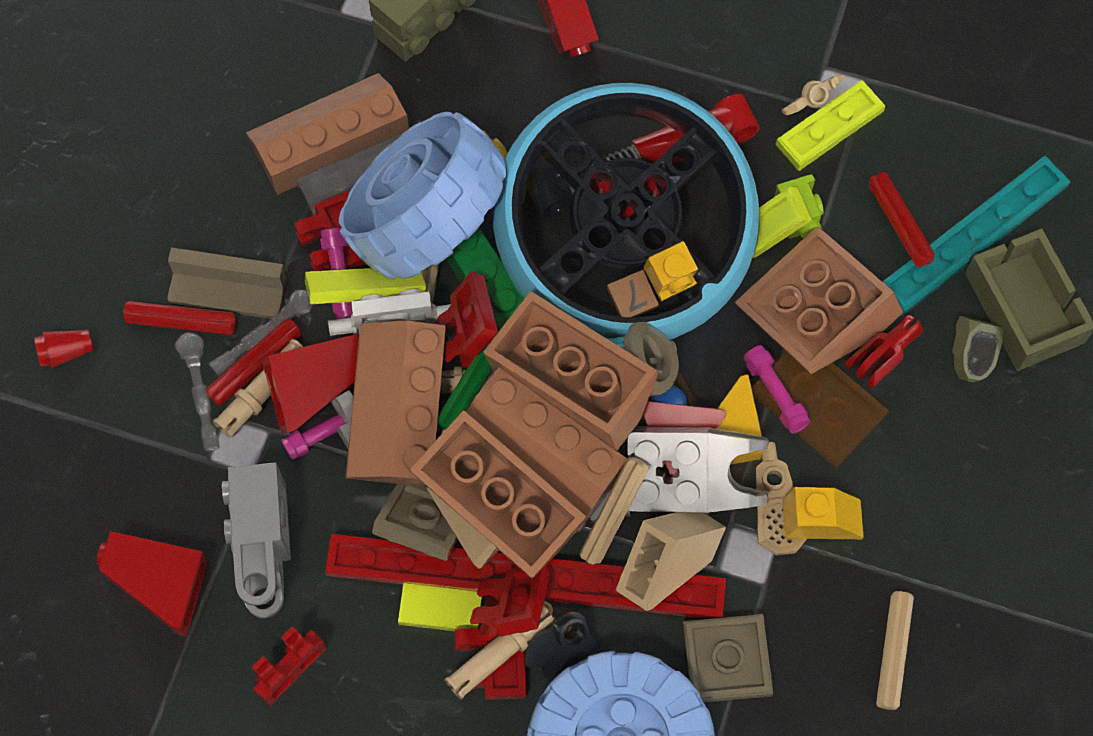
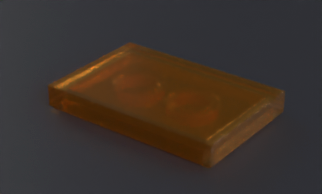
(836, 405)

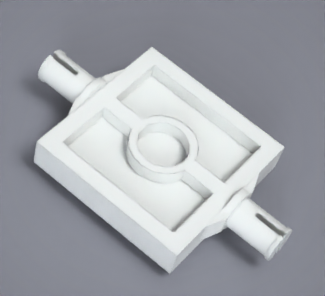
(408, 305)

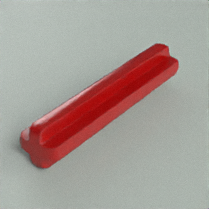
(901, 220)
(179, 317)
(251, 362)

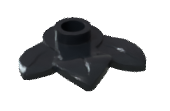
(557, 650)

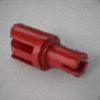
(885, 349)

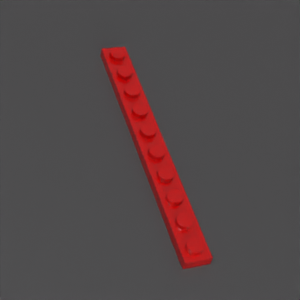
(568, 580)

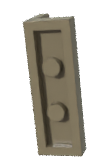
(226, 283)

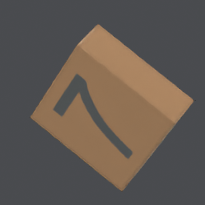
(632, 295)

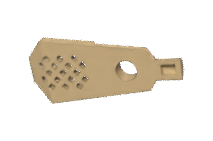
(776, 494)

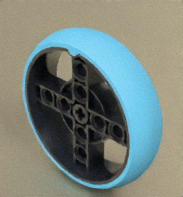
(703, 142)

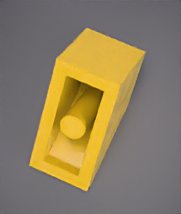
(741, 415)
(822, 514)

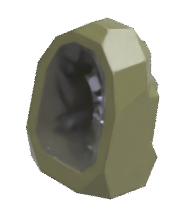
(976, 348)

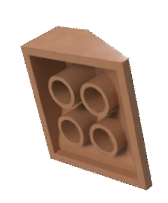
(820, 302)

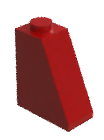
(569, 25)
(309, 378)
(156, 576)

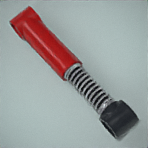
(553, 194)

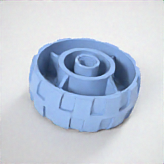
(423, 196)
(620, 698)

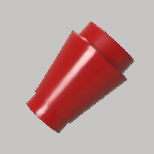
(62, 346)

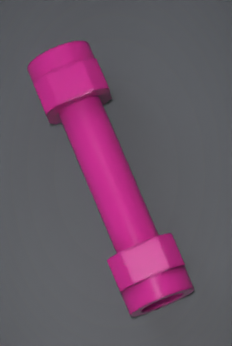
(334, 242)
(793, 415)
(297, 444)

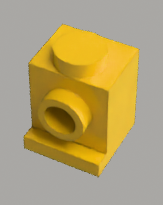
(671, 271)

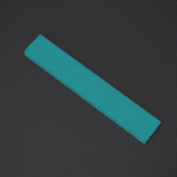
(978, 232)

